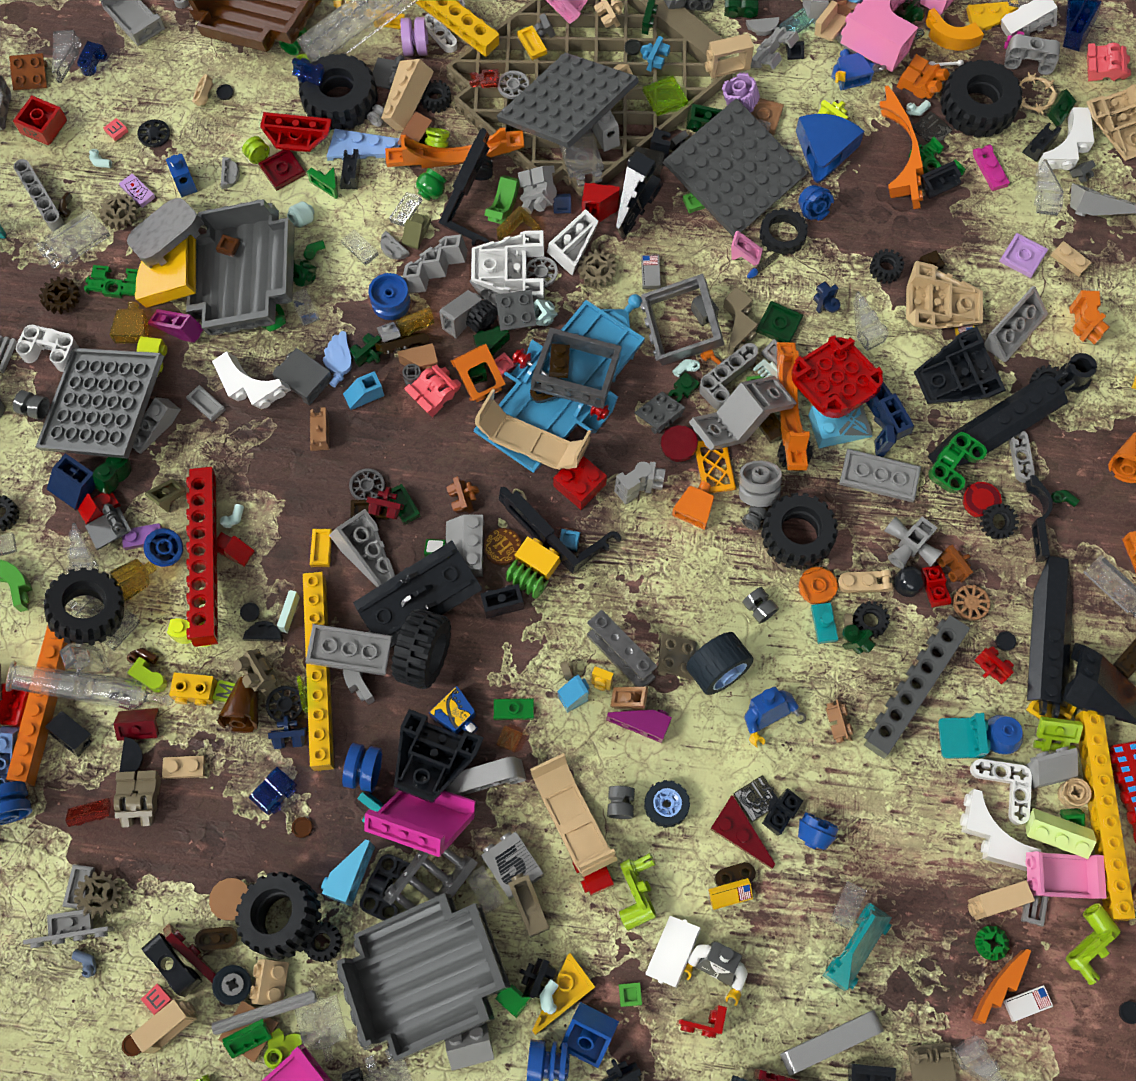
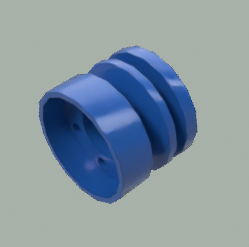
(547, 1064)

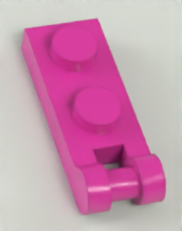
(990, 168)

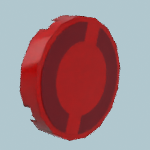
(979, 497)

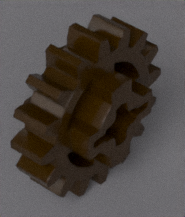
(59, 295)

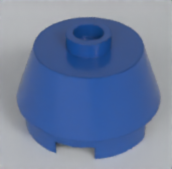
(815, 202)
(163, 547)
(1004, 734)
(816, 831)

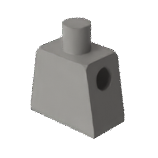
(601, 129)

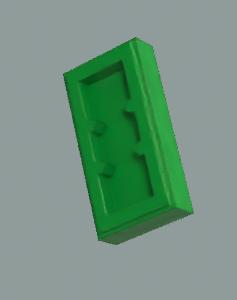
(513, 709)
(247, 1038)

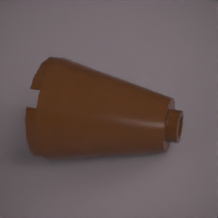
(240, 709)

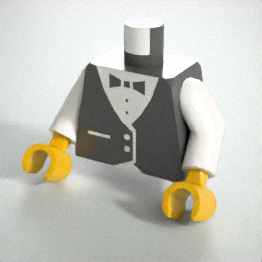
(721, 964)

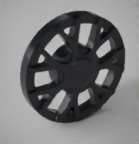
(153, 133)
(284, 703)

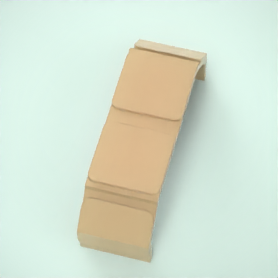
(527, 438)
(572, 816)

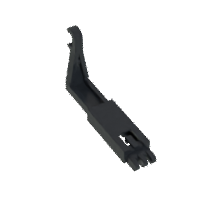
(463, 185)
(541, 530)

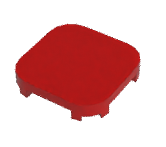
(837, 377)

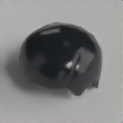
(909, 581)

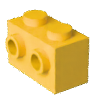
(538, 557)
(193, 689)

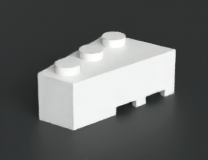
(572, 242)

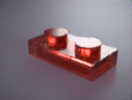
(88, 812)

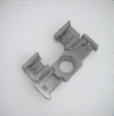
(768, 47)

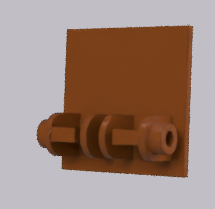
(28, 71)

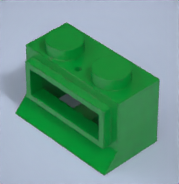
(513, 1000)

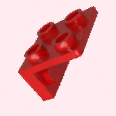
(716, 1019)

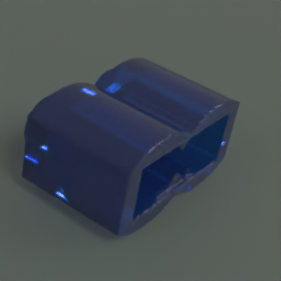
(273, 791)

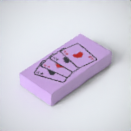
(137, 190)

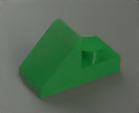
(326, 182)

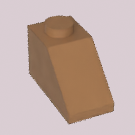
(423, 356)

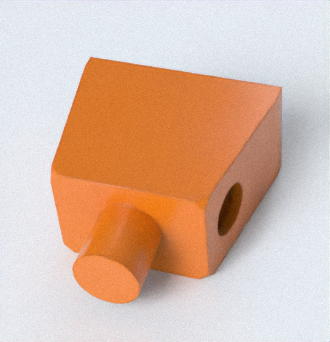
(695, 505)

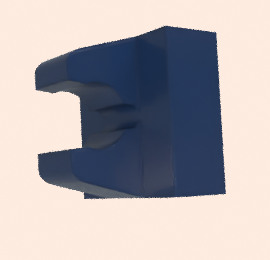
(562, 203)

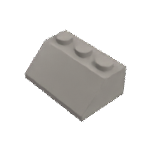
(468, 536)

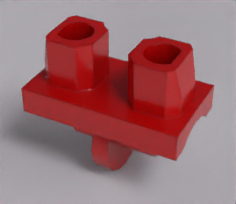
(994, 666)

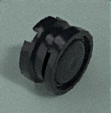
(486, 170)

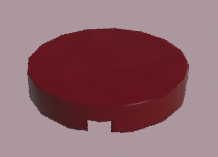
(679, 443)

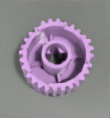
(742, 88)

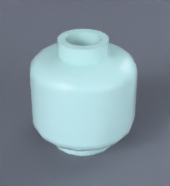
(301, 214)

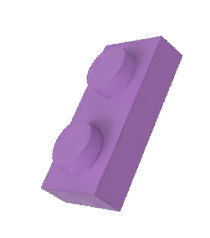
(137, 536)

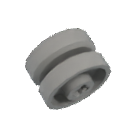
(760, 483)

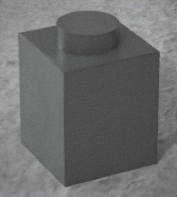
(699, 310)

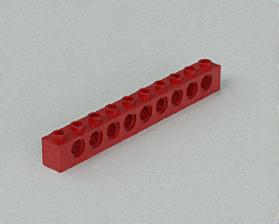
(208, 632)

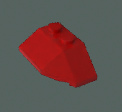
(295, 131)

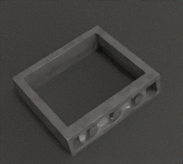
(672, 291)
(572, 390)

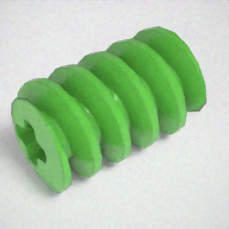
(526, 580)

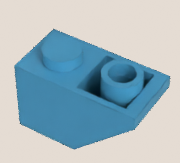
(363, 390)
(574, 693)

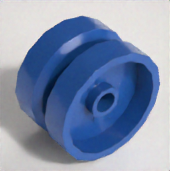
(389, 296)
(362, 767)
(13, 802)

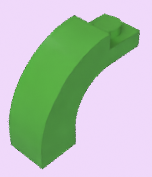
(504, 200)
(18, 585)

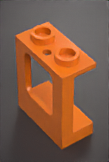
(472, 359)

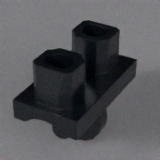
(534, 975)
(623, 1072)

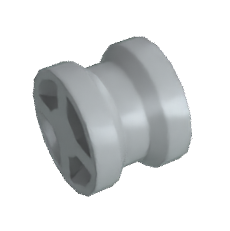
(375, 116)

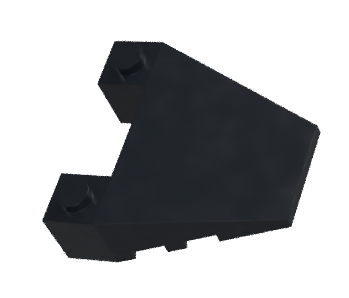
(638, 190)

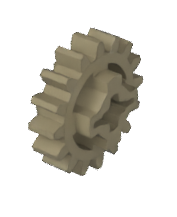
(118, 211)
(597, 268)
(94, 885)

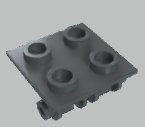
(385, 71)
(516, 310)
(660, 412)
(108, 527)

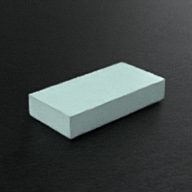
(288, 611)

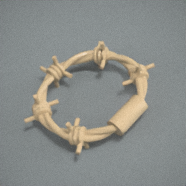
(1049, 84)

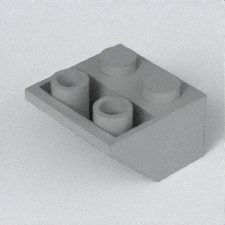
(1053, 767)
(470, 1048)

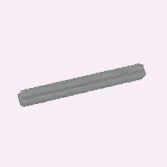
(264, 1012)

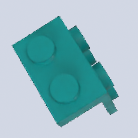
(964, 737)

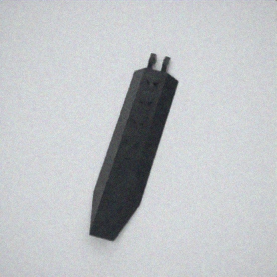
(1012, 415)
(1051, 636)

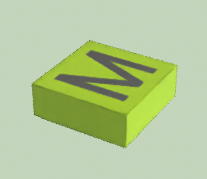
(223, 690)

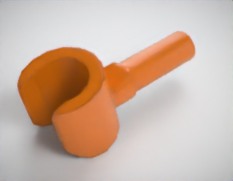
(710, 355)

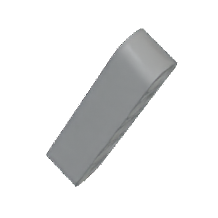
(38, 194)
(831, 1042)

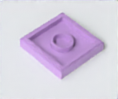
(1023, 255)

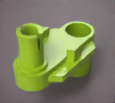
(643, 909)
(1095, 944)

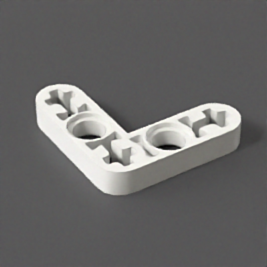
(438, 26)
(1015, 784)

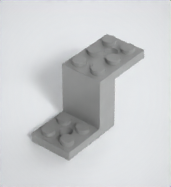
(742, 413)

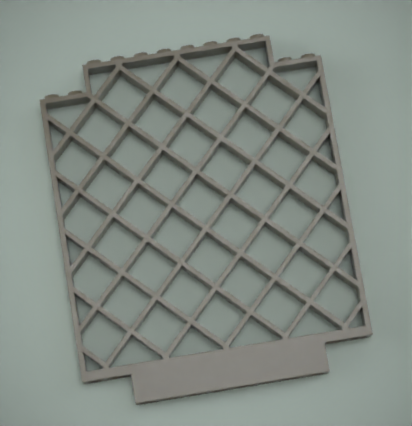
(685, 35)

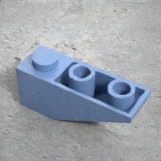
(8, 738)

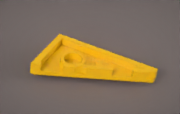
(572, 987)

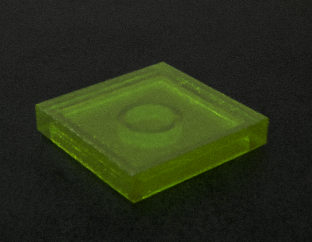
(665, 95)

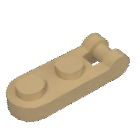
(865, 582)

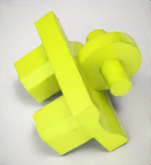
(833, 109)

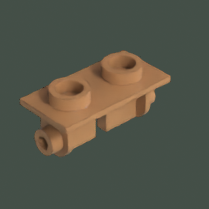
(842, 728)

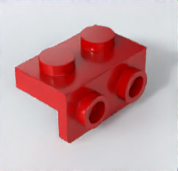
(12, 707)

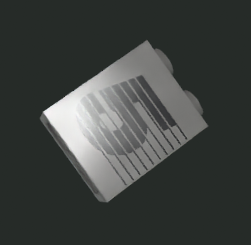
(510, 859)

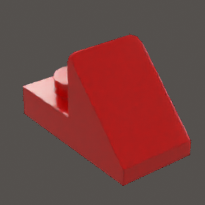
(92, 508)
(234, 549)

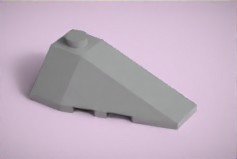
(1091, 202)
(362, 546)

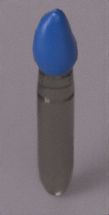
(754, 272)

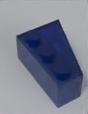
(1079, 20)

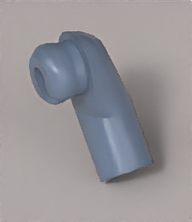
(88, 962)

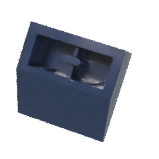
(70, 481)

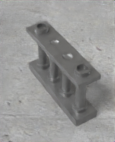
(621, 650)
(451, 883)

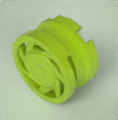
(437, 137)
(255, 149)

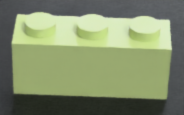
(1060, 833)

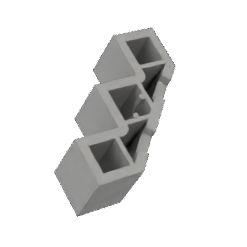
(434, 262)

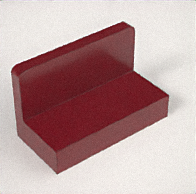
(136, 724)

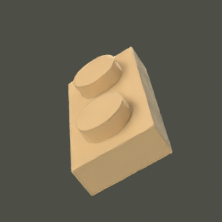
(1071, 258)
(183, 767)

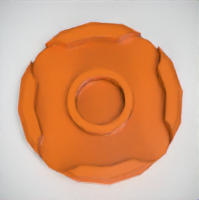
(818, 585)

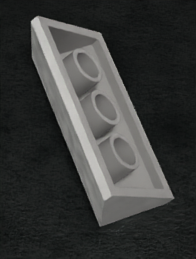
(1016, 325)

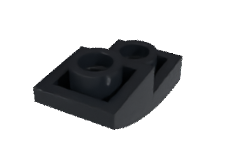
(782, 812)

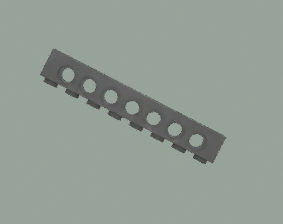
(956, 632)

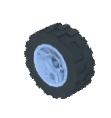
(673, 794)

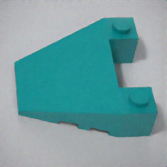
(845, 967)

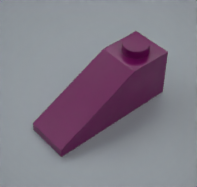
(176, 324)
(644, 722)

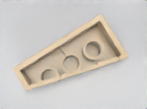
(406, 92)

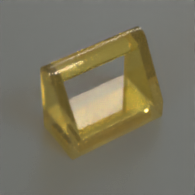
(514, 220)

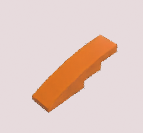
(1006, 980)

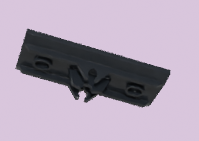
(431, 584)

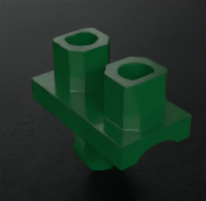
(912, 11)
(368, 352)
(857, 640)

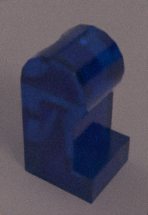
(90, 57)

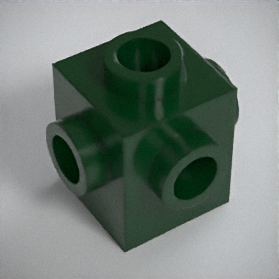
(304, 272)

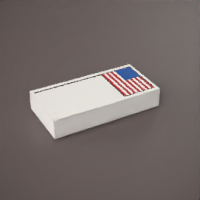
(1028, 1003)

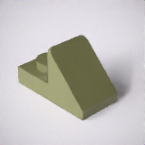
(415, 230)
(166, 493)

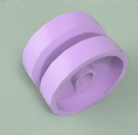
(414, 36)

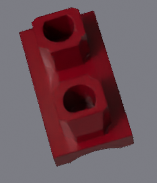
(376, 504)

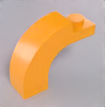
(952, 37)

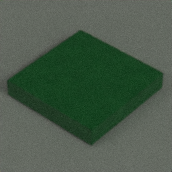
(779, 323)

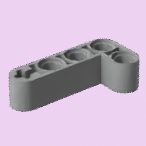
(731, 372)
(505, 770)

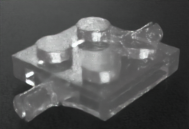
(321, 1024)

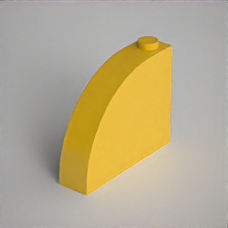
(170, 280)

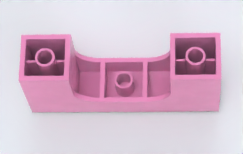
(882, 34)

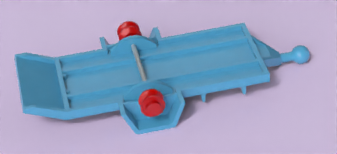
(587, 369)

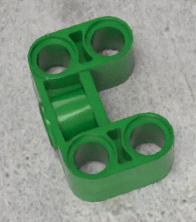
(950, 457)

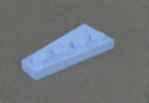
(367, 144)

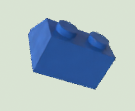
(589, 1034)

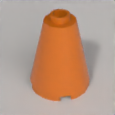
(1124, 461)

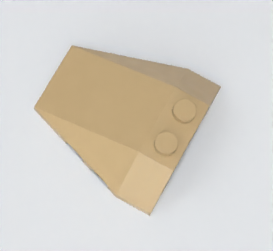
(1117, 119)
(941, 301)

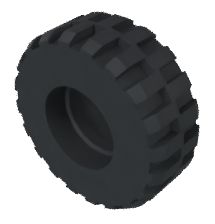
(987, 79)
(346, 110)

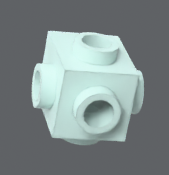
(544, 312)

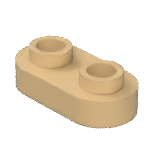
(204, 86)

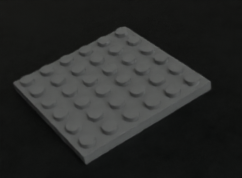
(567, 99)
(735, 167)
(100, 402)

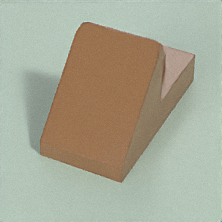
(629, 698)

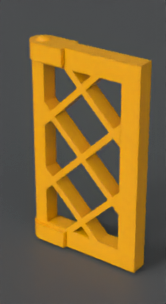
(703, 476)

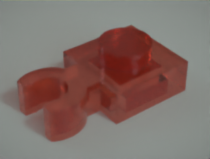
(487, 79)

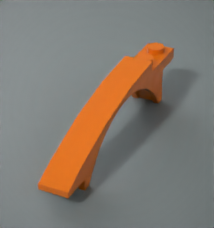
(427, 156)
(910, 177)
(793, 435)

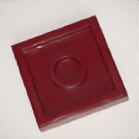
(282, 169)

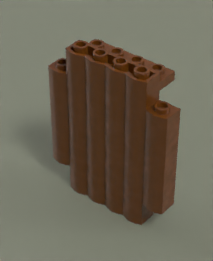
(252, 22)

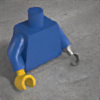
(854, 70)
(767, 709)

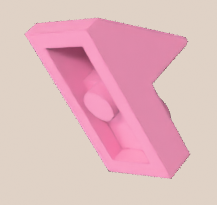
(745, 248)

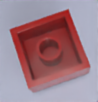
(40, 120)
(580, 483)

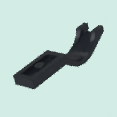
(1039, 531)

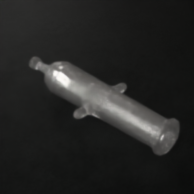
(82, 687)

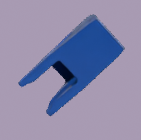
(827, 142)

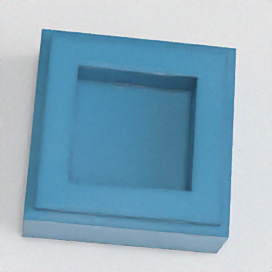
(570, 539)

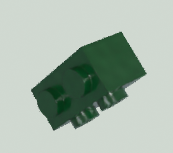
(699, 116)

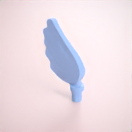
(338, 357)

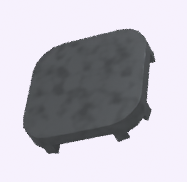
(164, 231)

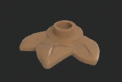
(845, 7)

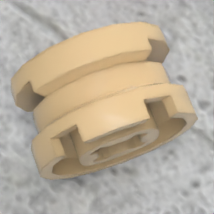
(1074, 793)

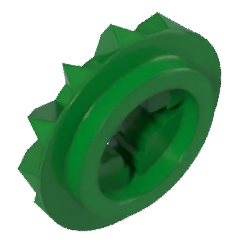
(984, 947)

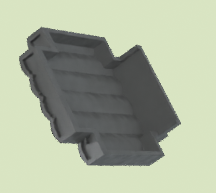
(242, 288)
(422, 977)

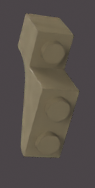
(744, 328)
(528, 905)

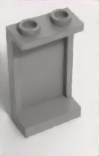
(134, 19)

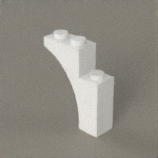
(1079, 140)
(240, 385)
(998, 845)

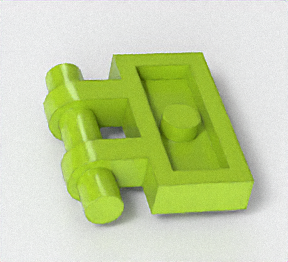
(1059, 730)

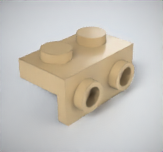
(268, 982)

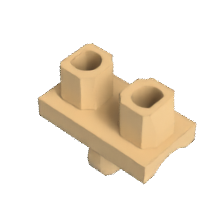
(610, 18)

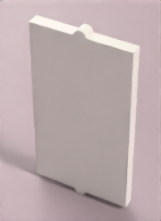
(673, 951)

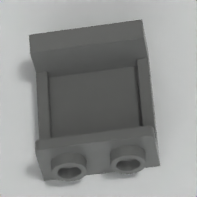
(303, 375)

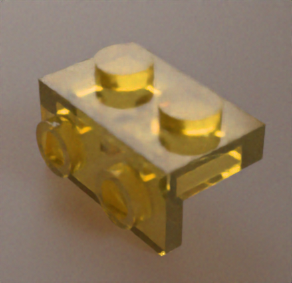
(415, 321)

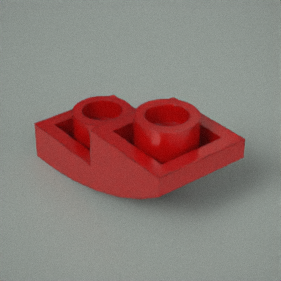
(935, 586)

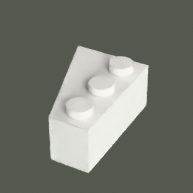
(1030, 18)

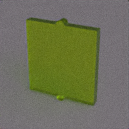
(302, 692)

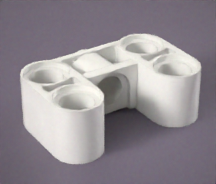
(45, 339)

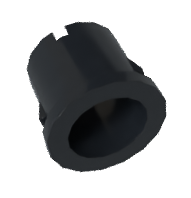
(1086, 365)

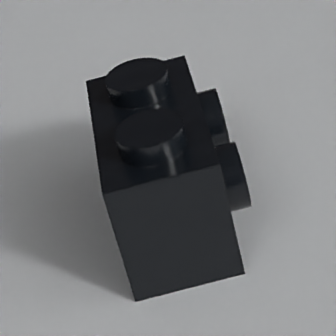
(502, 601)

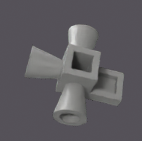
(912, 542)

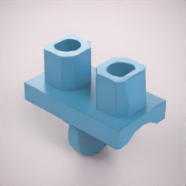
(652, 53)

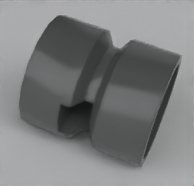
(31, 405)
(764, 610)
(621, 802)

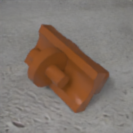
(466, 494)
(957, 562)

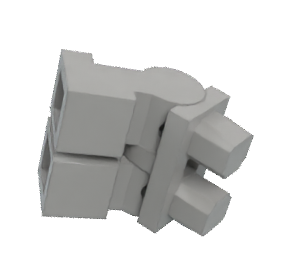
(537, 188)
(642, 478)

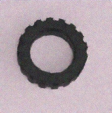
(783, 216)

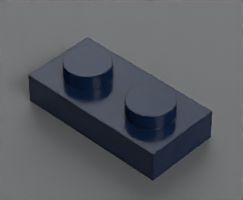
(885, 440)

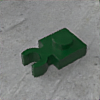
(684, 386)

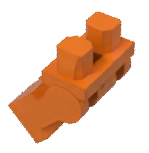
(923, 78)
(1088, 320)

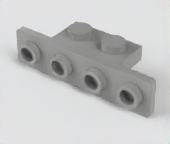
(68, 925)

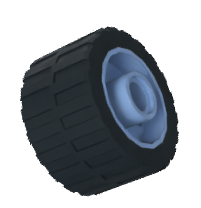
(719, 663)

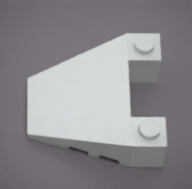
(504, 264)

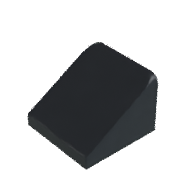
(796, 51)

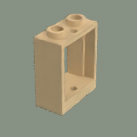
(738, 44)
(1000, 900)
(164, 1026)

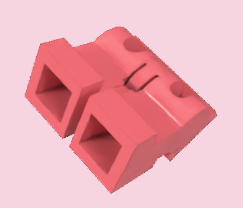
(1107, 61)
(440, 385)

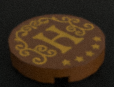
(501, 546)

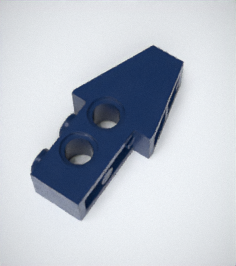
(890, 411)

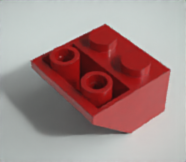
(600, 200)

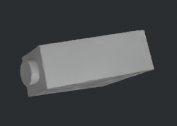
(455, 314)

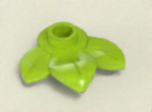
(282, 1046)

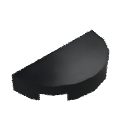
(263, 632)
(131, 756)

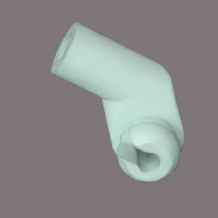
(915, 110)
(97, 160)
(686, 365)
(235, 518)
(546, 998)

